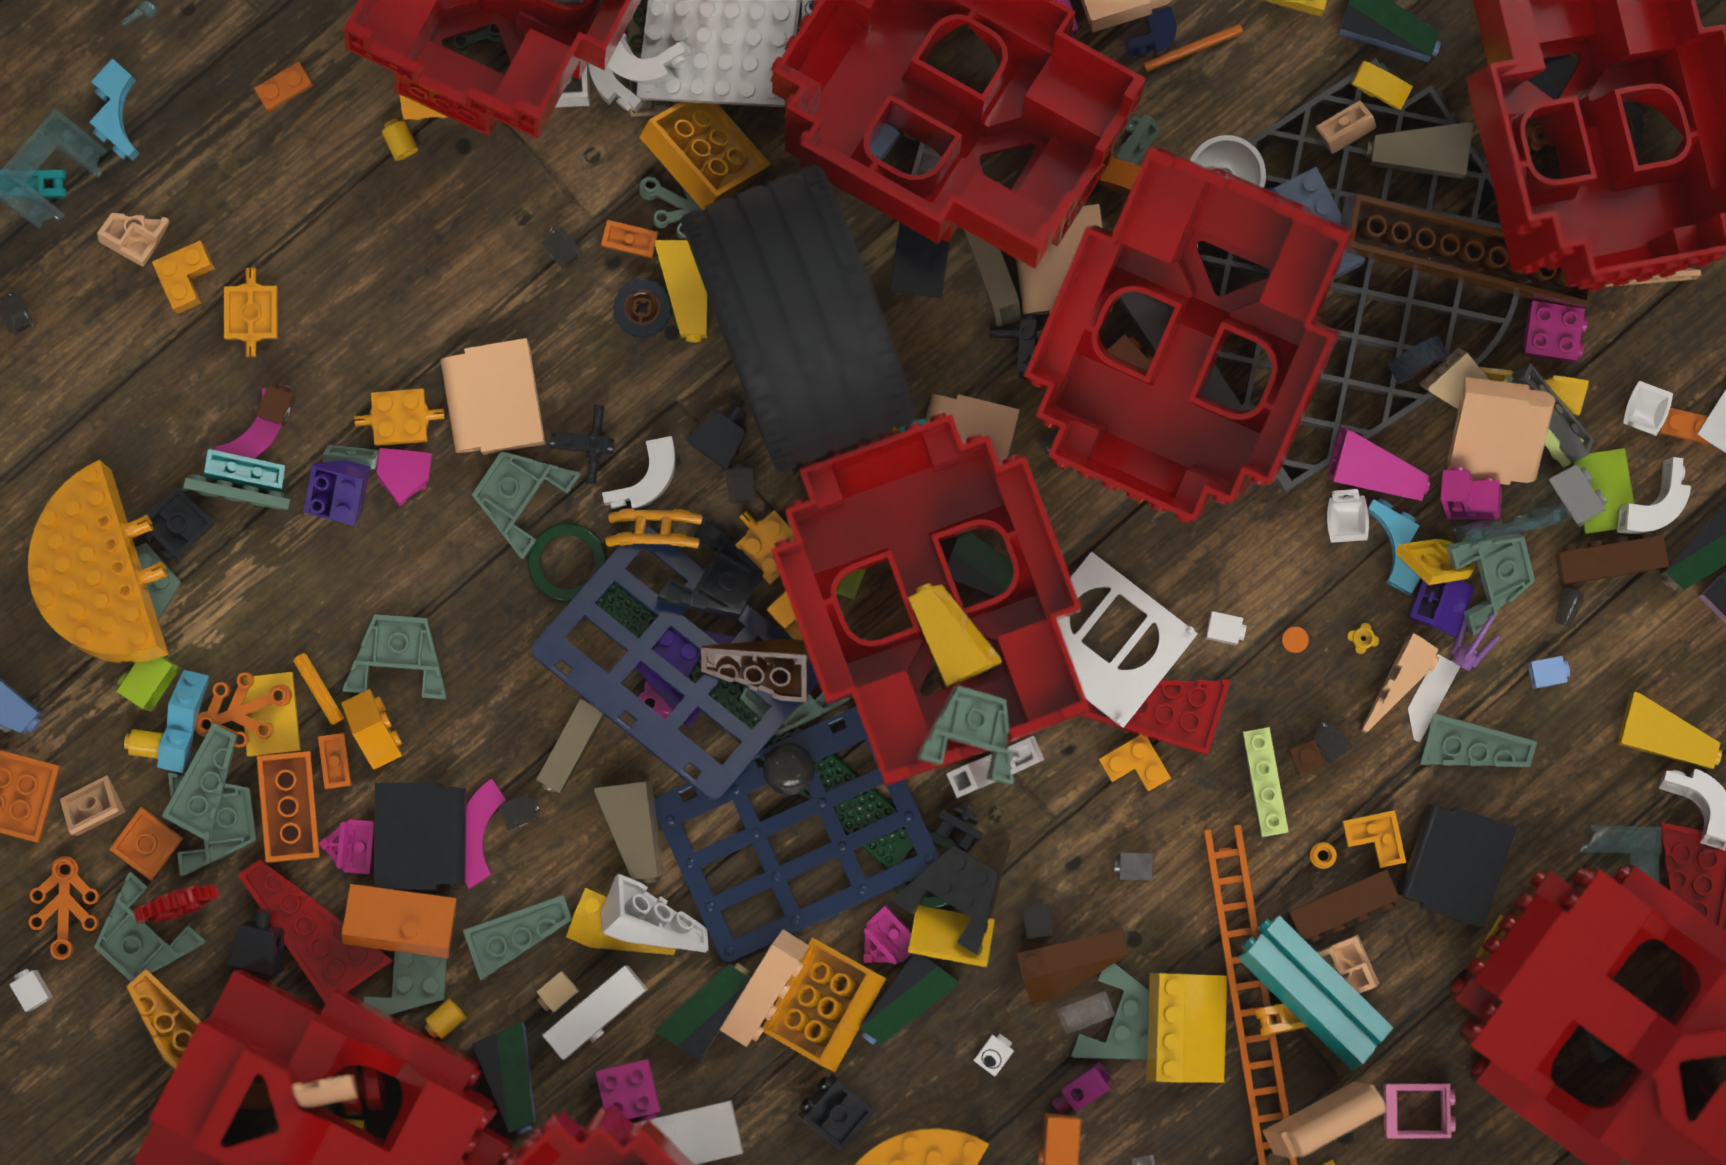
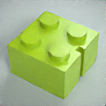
(147, 682)

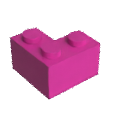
(1468, 498)

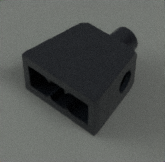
(720, 437)
(258, 945)

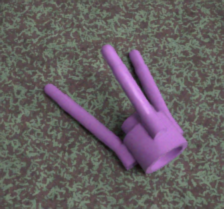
(1466, 656)

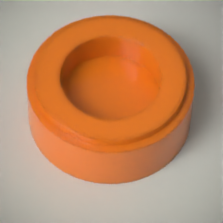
(1295, 640)

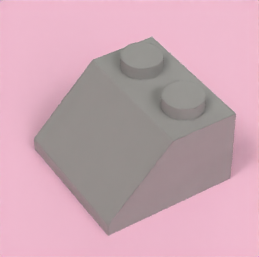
(1578, 494)

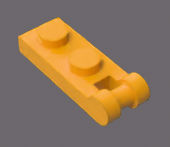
(1285, 1018)

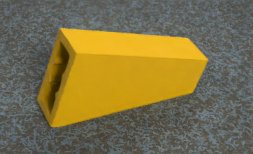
(684, 288)
(952, 637)
(1662, 733)

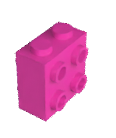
(1554, 332)
(630, 1089)

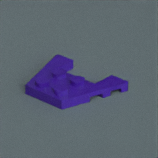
(681, 656)

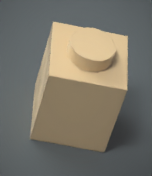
(557, 992)

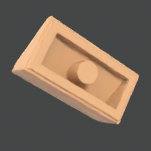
(1346, 126)

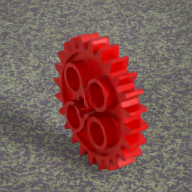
(176, 904)

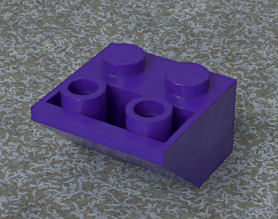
(337, 491)
(1441, 605)

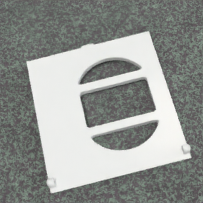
(1105, 686)

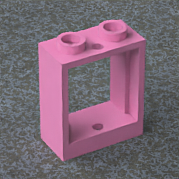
(1447, 1098)

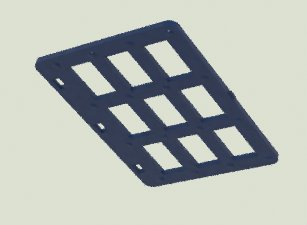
(613, 699)
(820, 743)

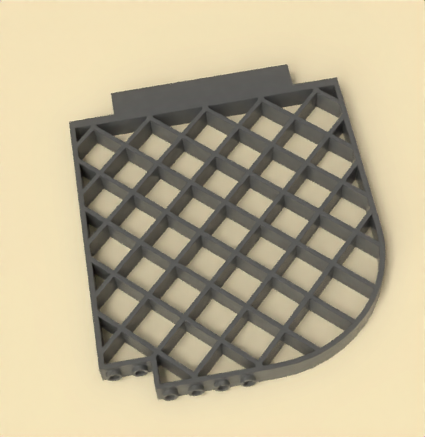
(1153, 315)

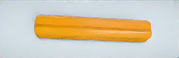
(318, 688)

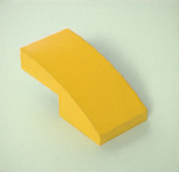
(1382, 85)

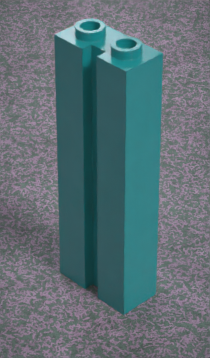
(1314, 992)

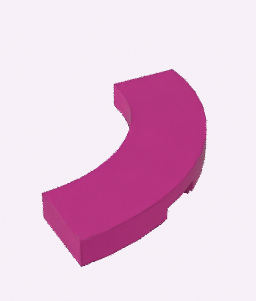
(254, 440)
(478, 813)

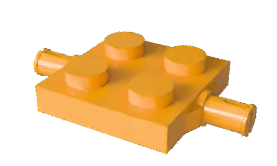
(250, 312)
(399, 417)
(761, 539)

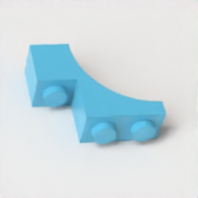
(113, 84)
(1399, 531)
(181, 721)

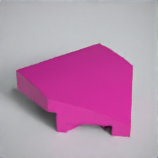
(403, 472)
(352, 846)
(886, 938)

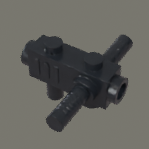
(1028, 337)
(592, 444)

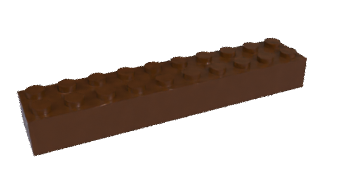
(1449, 250)

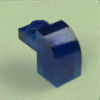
(1161, 35)

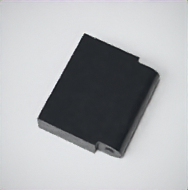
(419, 836)
(1456, 864)

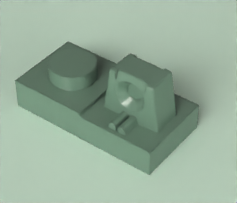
(1141, 136)
(357, 455)

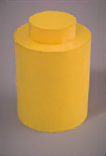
(399, 139)
(143, 743)
(444, 1019)

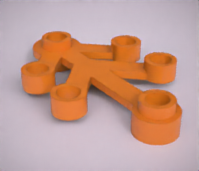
(238, 712)
(63, 903)

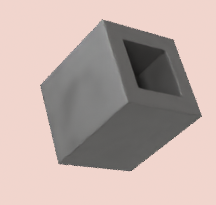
(1134, 866)

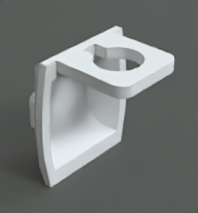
(1647, 408)
(1347, 516)

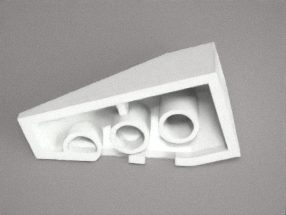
(641, 918)

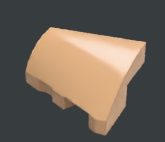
(132, 236)
(1351, 963)
(325, 1091)

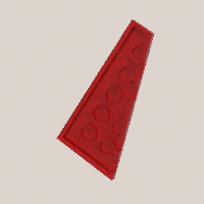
(1176, 713)
(1696, 876)
(312, 933)

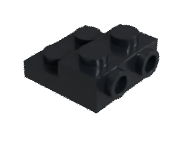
(177, 525)
(835, 1111)

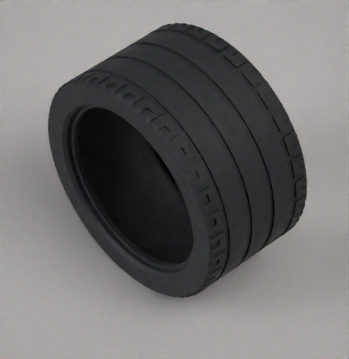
(799, 318)

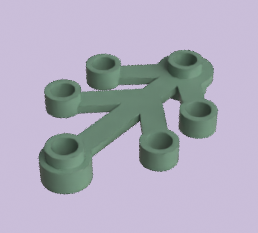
(684, 205)

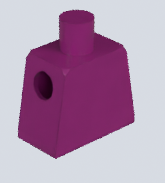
(1092, 1082)

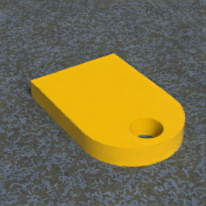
(1432, 562)

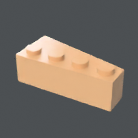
(764, 989)

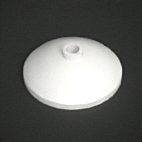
(1232, 156)

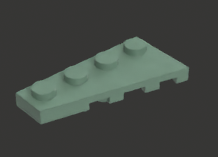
(224, 488)
(1466, 743)
(201, 788)
(509, 936)

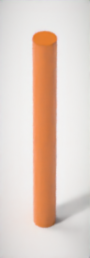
(1193, 48)

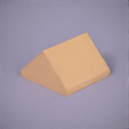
(91, 806)

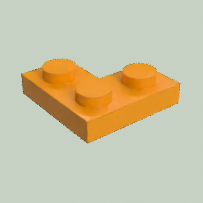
(1136, 755)
(1381, 830)

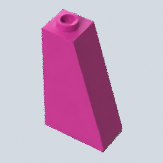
(1368, 466)

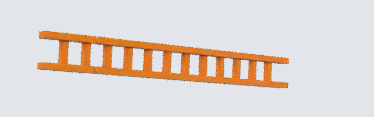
(1233, 987)

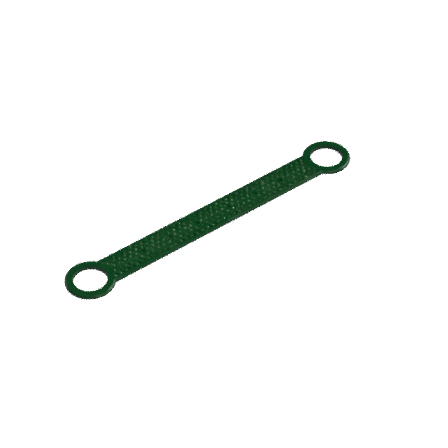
(636, 618)

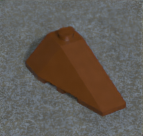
(770, 666)
(1063, 966)

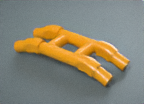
(665, 536)

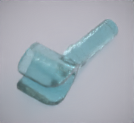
(146, 8)

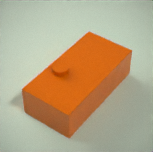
(288, 807)
(399, 921)
(1060, 1139)

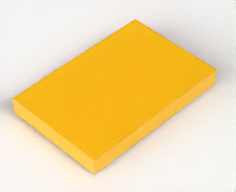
(282, 718)
(937, 933)

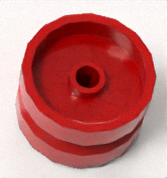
(370, 1089)

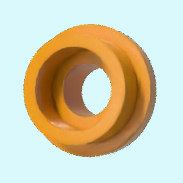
(1331, 852)

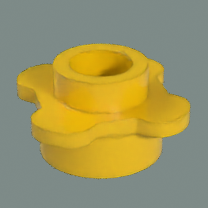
(1355, 637)

